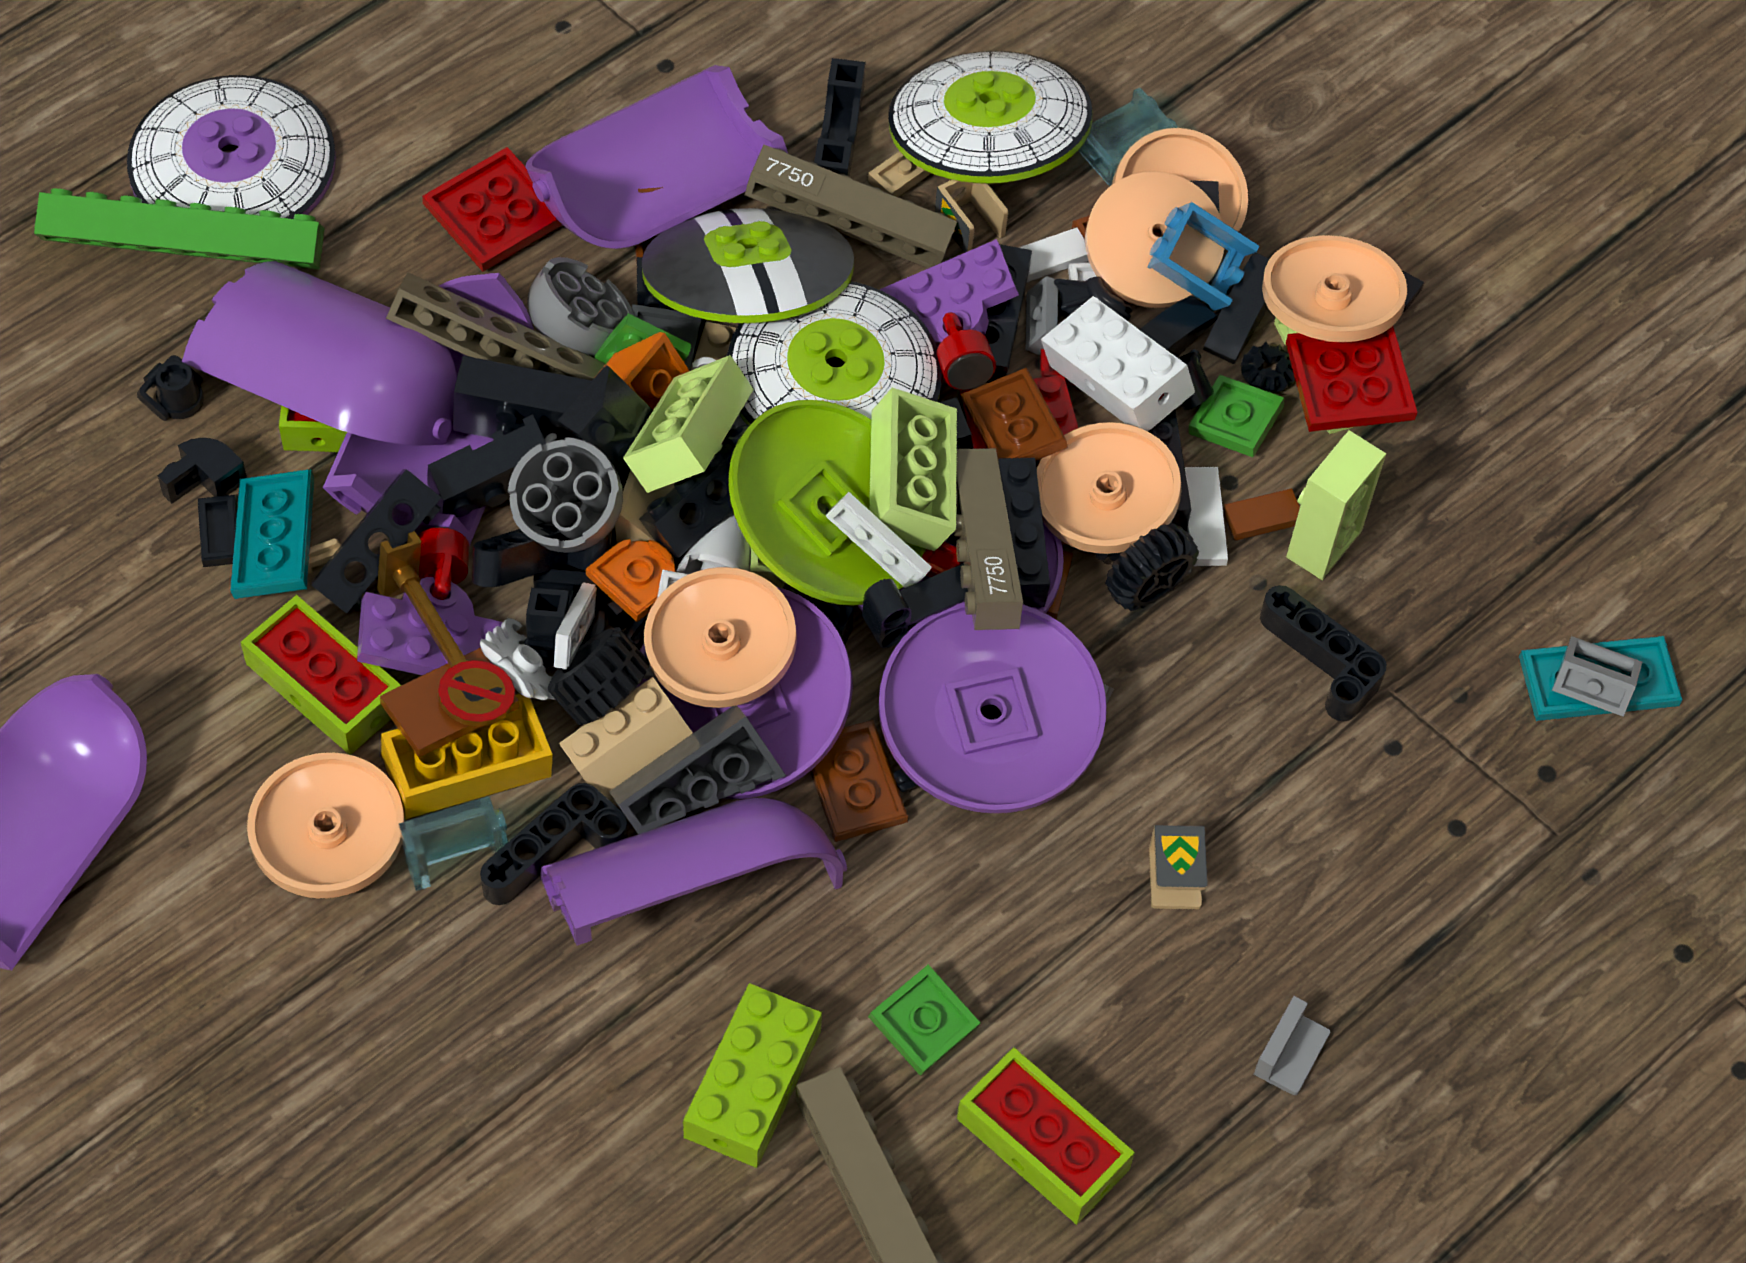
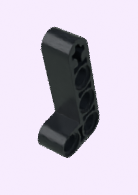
(517, 556)
(895, 612)
(1277, 616)
(504, 884)

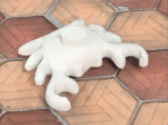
(520, 662)

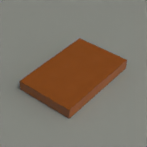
(1014, 417)
(419, 713)
(858, 784)

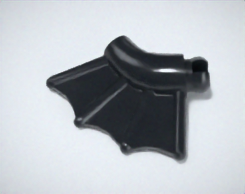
(1076, 293)

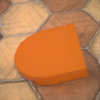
(632, 574)

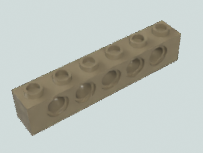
(482, 332)

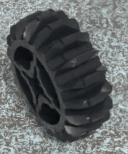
(1152, 567)

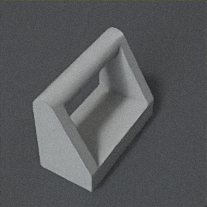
(1041, 312)
(1593, 682)

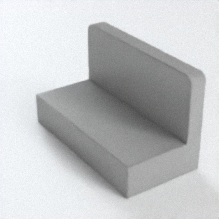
(1292, 1049)

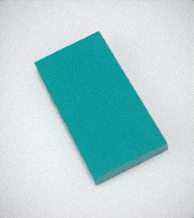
(272, 534)
(1654, 689)

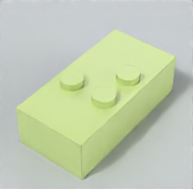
(688, 424)
(914, 468)
(1335, 504)

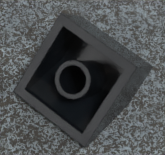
(607, 417)

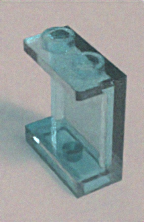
(1119, 130)
(450, 835)

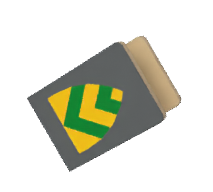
(984, 201)
(1177, 866)

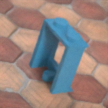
(1217, 231)

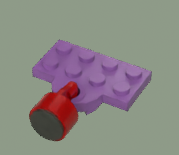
(954, 307)
(393, 630)

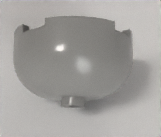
(575, 305)
(549, 484)

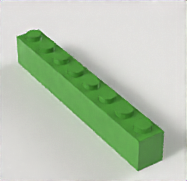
(179, 230)

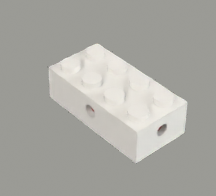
(1118, 365)

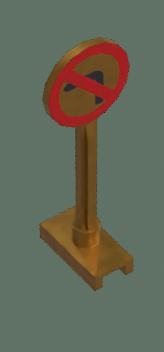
(469, 690)

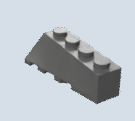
(698, 772)

